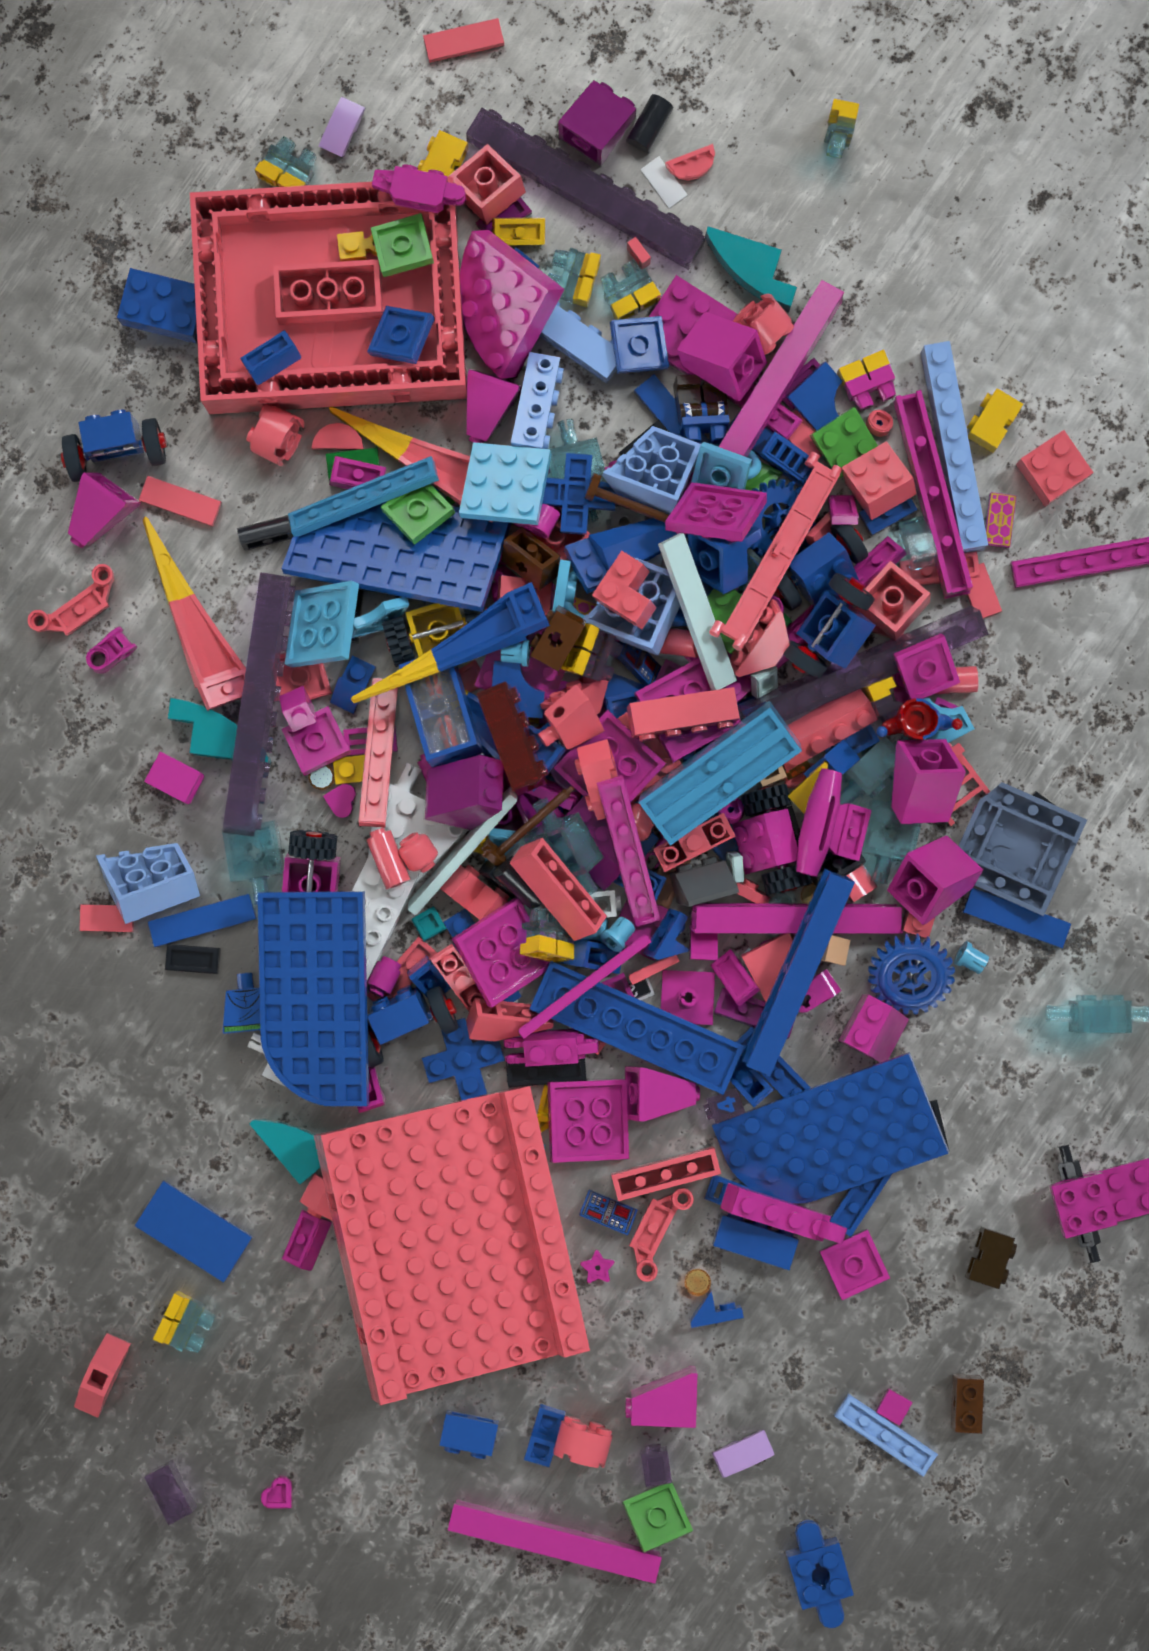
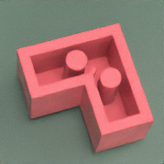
(620, 588)

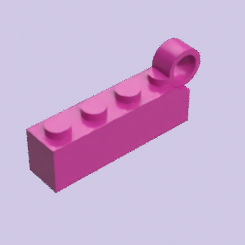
(781, 1214)

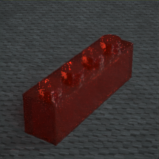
(512, 737)

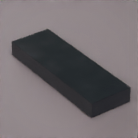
(520, 1075)

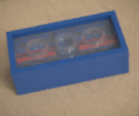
(443, 717)

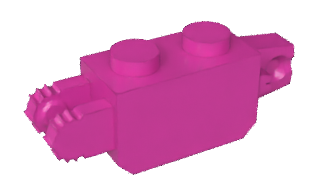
(418, 188)
(551, 1048)

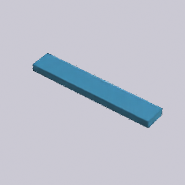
(363, 496)

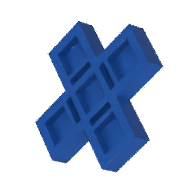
(570, 494)
(463, 1061)

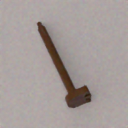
(594, 490)
(497, 854)

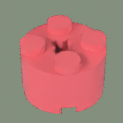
(768, 320)
(275, 434)
(583, 1443)

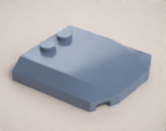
(1021, 845)

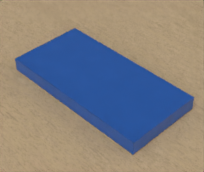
(193, 1231)

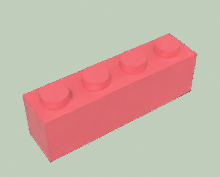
(683, 713)
(830, 725)
(558, 889)
(666, 1173)

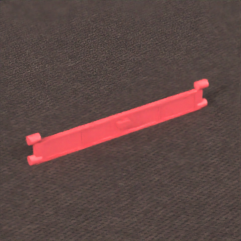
(779, 553)

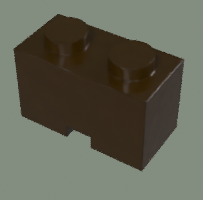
(992, 1258)

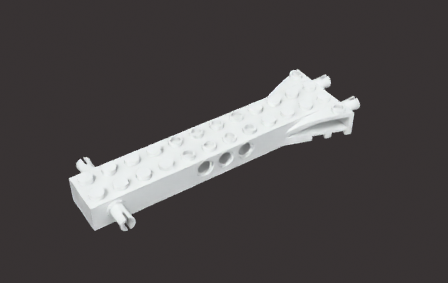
(385, 906)

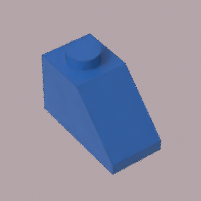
(591, 955)

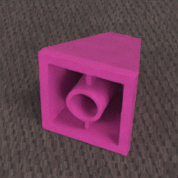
(487, 403)
(98, 508)
(656, 1093)

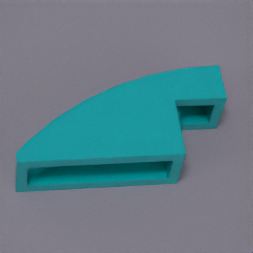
(750, 265)
(211, 733)
(291, 1145)

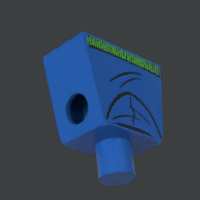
(242, 1006)

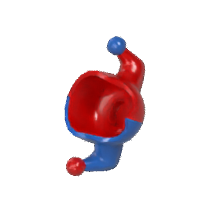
(918, 721)

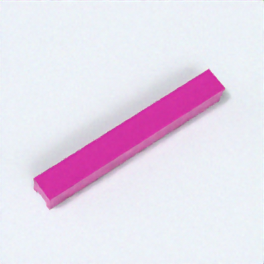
(783, 369)
(933, 493)
(788, 917)
(554, 1541)

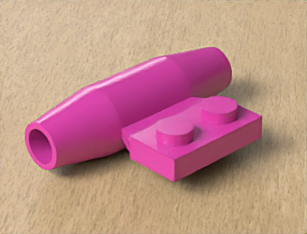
(830, 825)

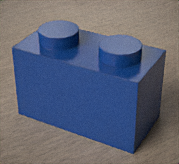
(468, 1434)

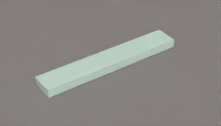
(697, 611)
(459, 855)

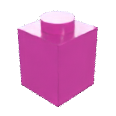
(297, 709)

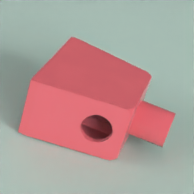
(571, 720)

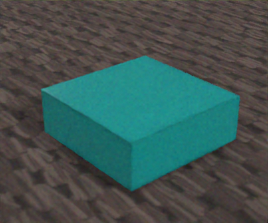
(429, 924)

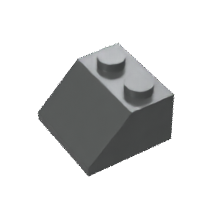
(702, 882)

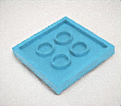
(505, 483)
(321, 624)

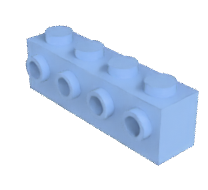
(536, 401)

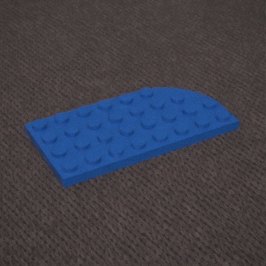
(445, 567)
(315, 993)
(835, 1134)

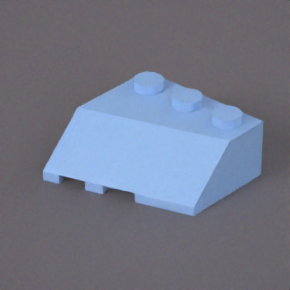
(654, 469)
(651, 638)
(148, 880)

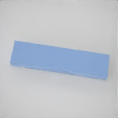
(885, 1435)

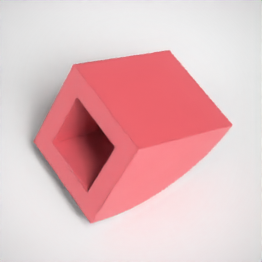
(862, 885)

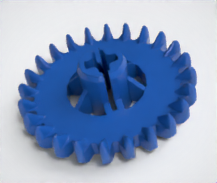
(775, 494)
(911, 974)

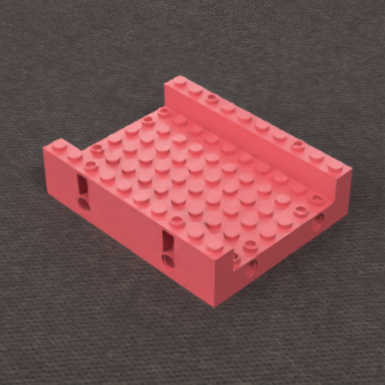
(275, 266)
(451, 1243)

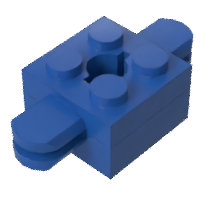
(819, 1573)

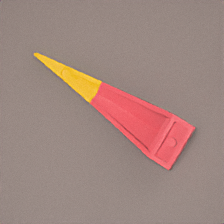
(450, 465)
(210, 659)

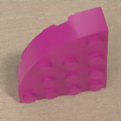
(503, 302)

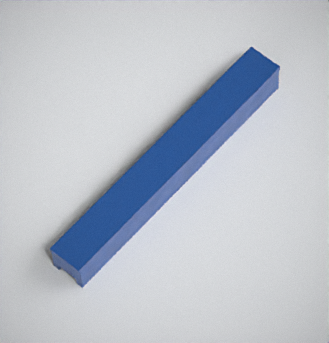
(797, 971)

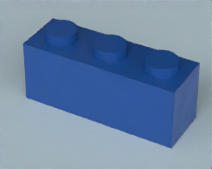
(755, 1241)

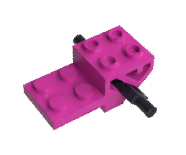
(1098, 1198)

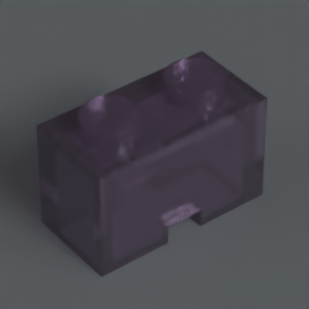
(170, 1492)

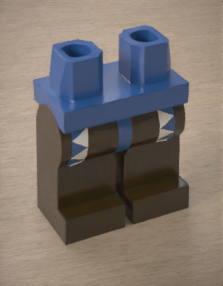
(700, 409)

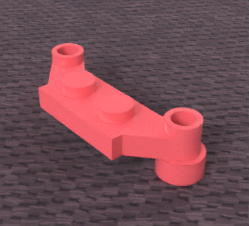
(80, 608)
(653, 1228)

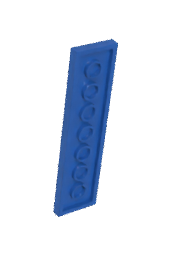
(641, 1029)

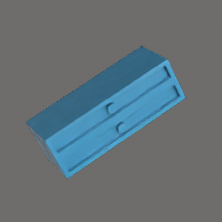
(720, 773)

